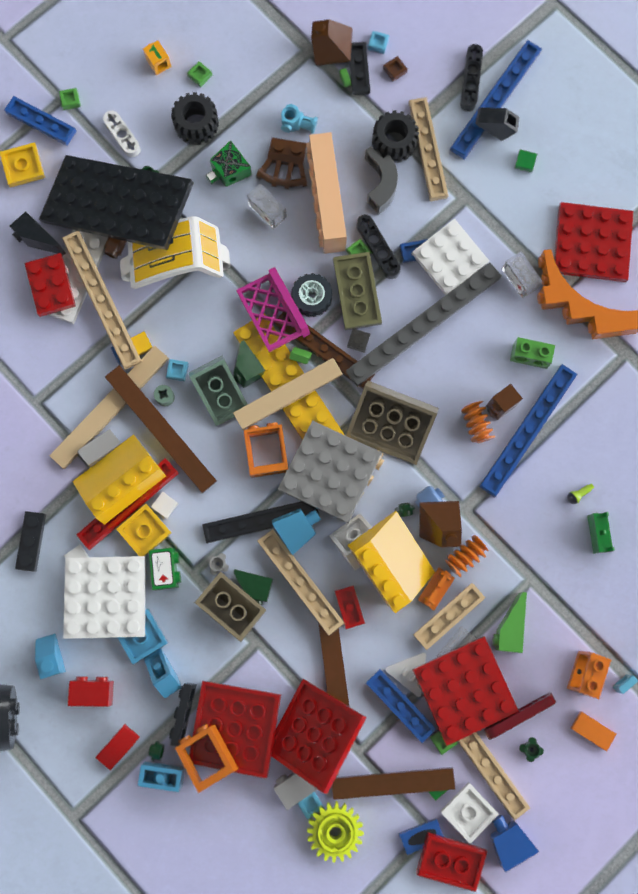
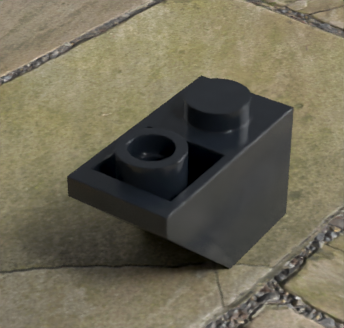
(498, 122)

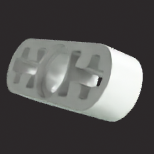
(121, 126)

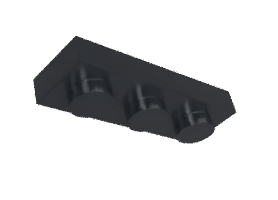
(359, 69)
(30, 541)
(182, 713)

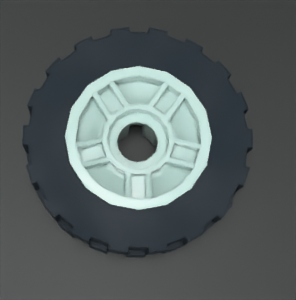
(312, 284)

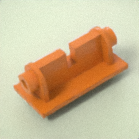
(436, 588)

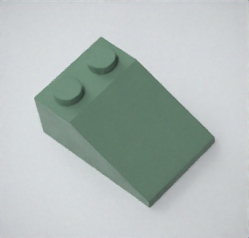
(218, 390)

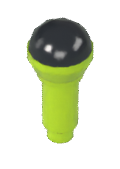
(575, 496)

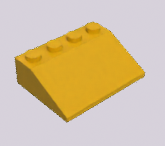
(118, 479)
(392, 561)

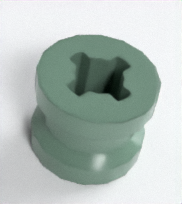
(167, 398)

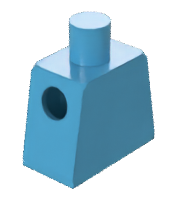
(296, 528)

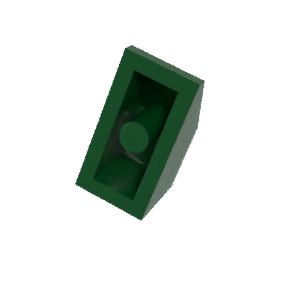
(246, 367)
(254, 585)

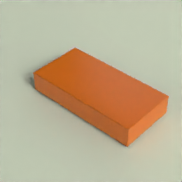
(593, 731)

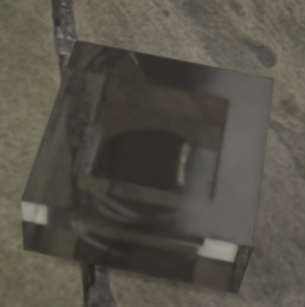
(358, 340)

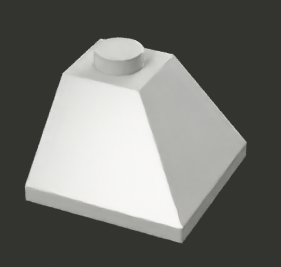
(347, 534)

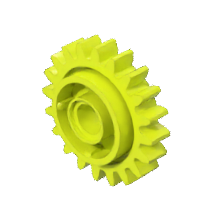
(339, 844)

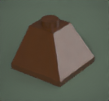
(331, 42)
(440, 523)

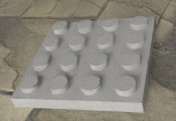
(330, 471)

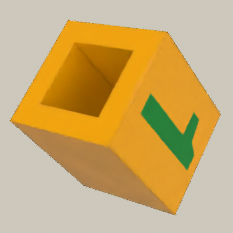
(157, 57)

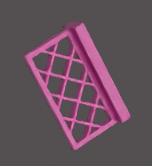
(287, 302)

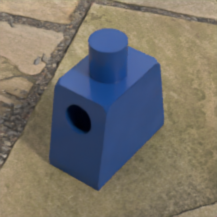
(511, 843)

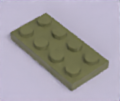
(357, 291)

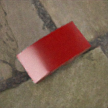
(117, 747)

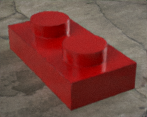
(349, 607)

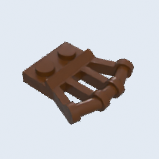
(285, 153)

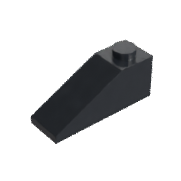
(33, 235)

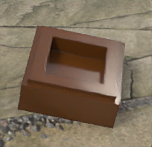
(395, 68)

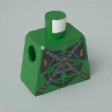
(228, 166)

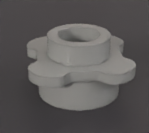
(212, 562)

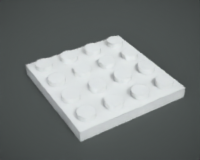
(104, 597)

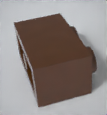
(503, 402)

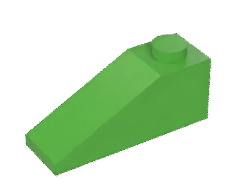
(510, 632)

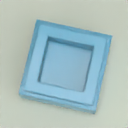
(378, 42)
(177, 370)
(625, 684)
(310, 804)

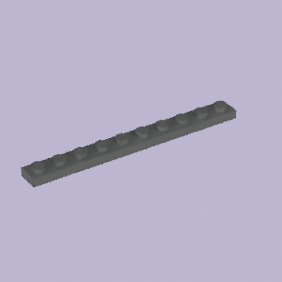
(423, 324)

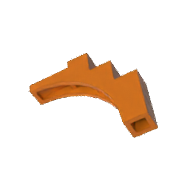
(577, 309)

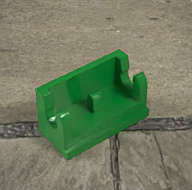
(600, 532)

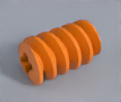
(477, 423)
(467, 555)

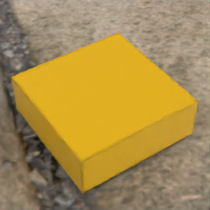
(141, 343)

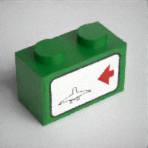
(164, 568)

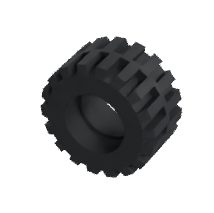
(190, 106)
(400, 124)

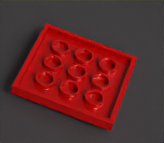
(593, 242)
(465, 690)
(245, 722)
(316, 735)

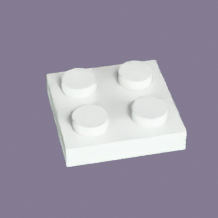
(469, 812)

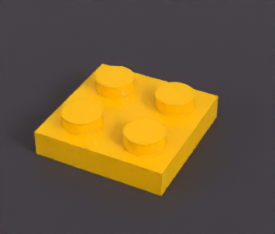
(22, 164)
(144, 530)

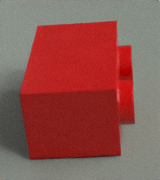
(90, 692)

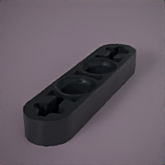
(471, 77)
(376, 247)

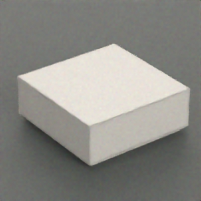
(164, 505)

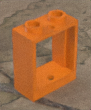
(265, 470)
(592, 675)
(230, 765)

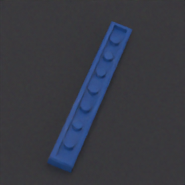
(497, 97)
(528, 430)

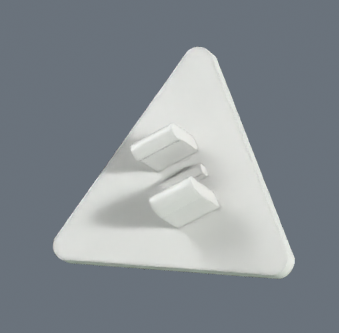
(403, 672)

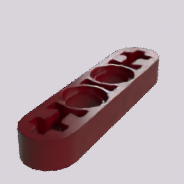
(525, 713)

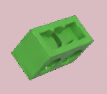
(532, 353)

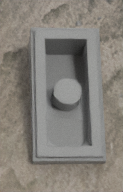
(99, 448)

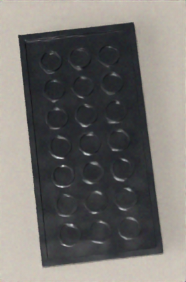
(116, 201)

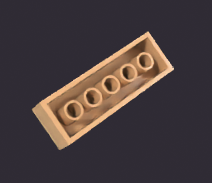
(326, 193)

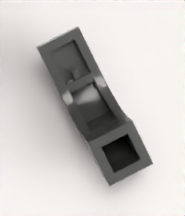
(384, 193)

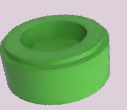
(345, 77)

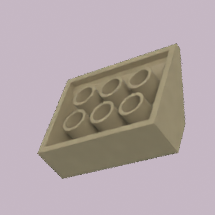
(392, 422)

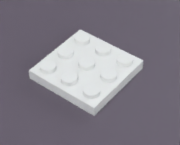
(450, 257)

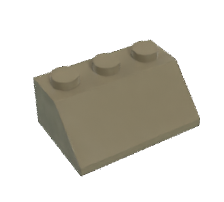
(230, 606)

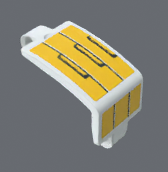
(191, 249)

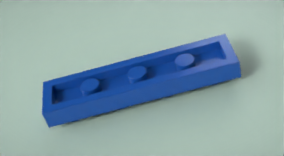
(40, 120)
(401, 706)

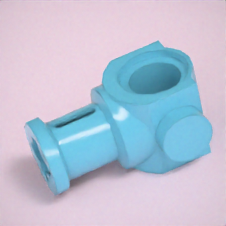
(298, 121)

